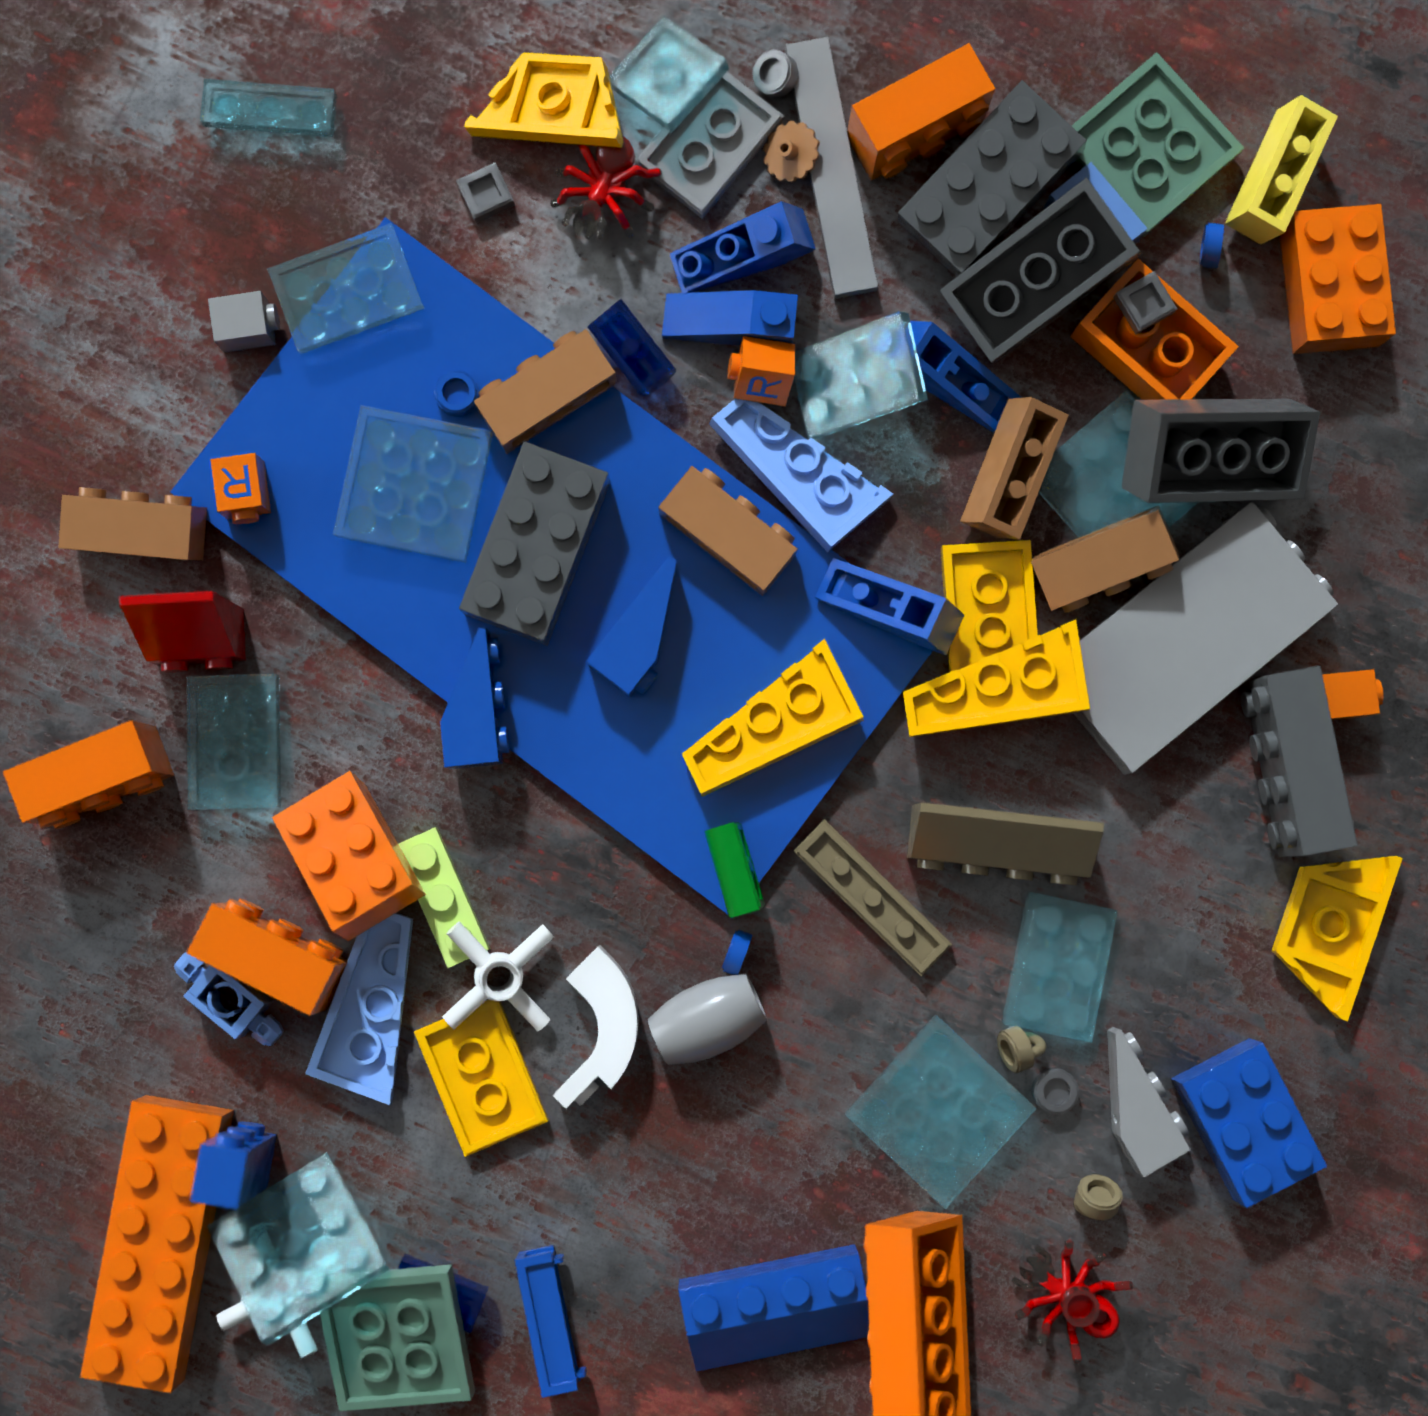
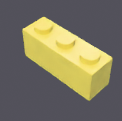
(1281, 170)

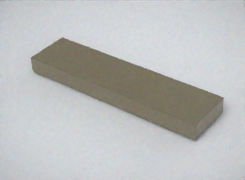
(872, 897)

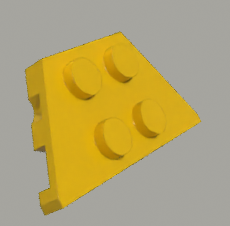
(552, 102)
(1334, 925)

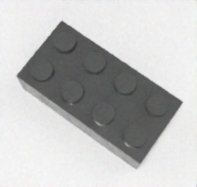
(992, 179)
(1041, 271)
(1219, 450)
(535, 543)
(1298, 763)

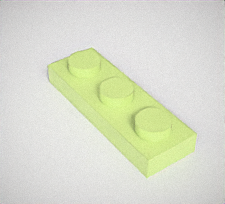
(445, 895)

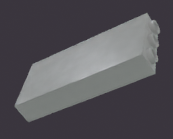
(1196, 635)

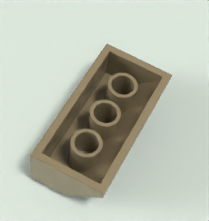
(1003, 841)

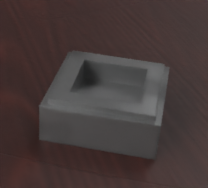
(485, 192)
(1145, 302)

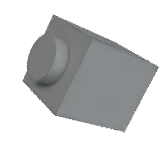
(243, 321)

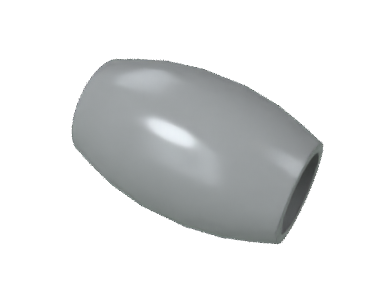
(707, 1019)

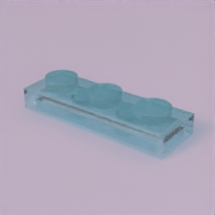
(268, 107)

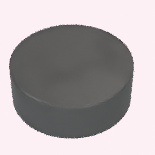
(775, 73)
(1055, 1090)

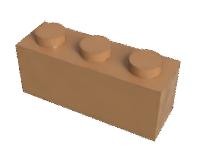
(545, 389)
(1014, 468)
(132, 525)
(728, 529)
(1106, 560)

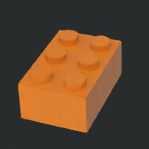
(920, 113)
(1337, 279)
(1165, 359)
(89, 775)
(348, 856)
(269, 955)

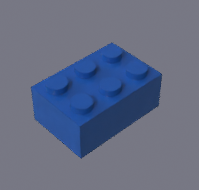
(1248, 1122)

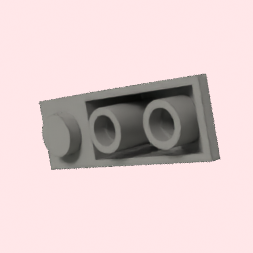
(1138, 1115)

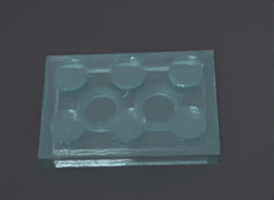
(345, 288)
(859, 375)
(233, 742)
(1059, 967)

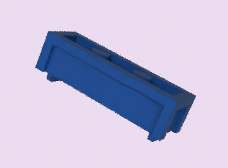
(548, 1321)

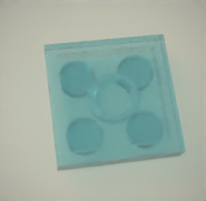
(668, 74)

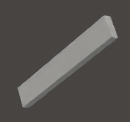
(834, 172)

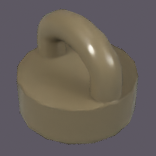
(1017, 1050)
(1098, 1197)

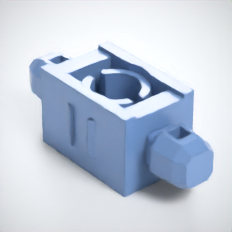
(264, 1028)

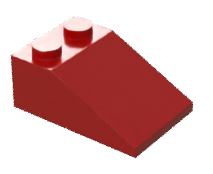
(186, 629)

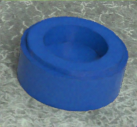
(1211, 245)
(456, 393)
(736, 952)

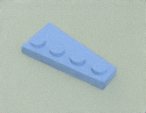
(809, 482)
(365, 1017)

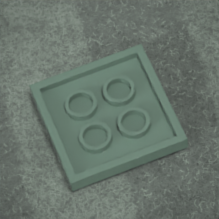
(1155, 141)
(399, 1342)

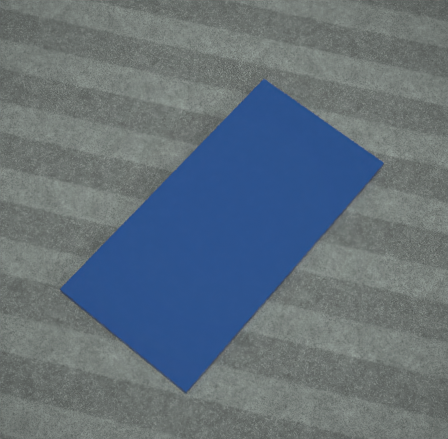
(559, 713)

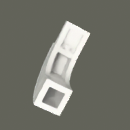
(616, 1010)

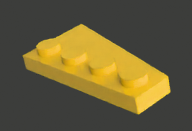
(1018, 684)
(786, 717)

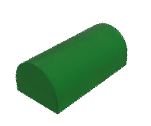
(734, 869)

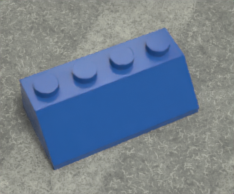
(775, 1307)

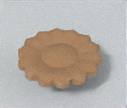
(791, 151)

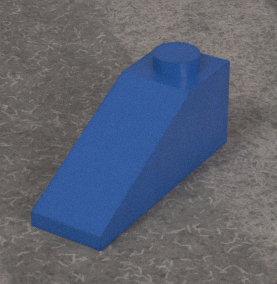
(729, 316)
(959, 377)
(891, 605)
(635, 641)

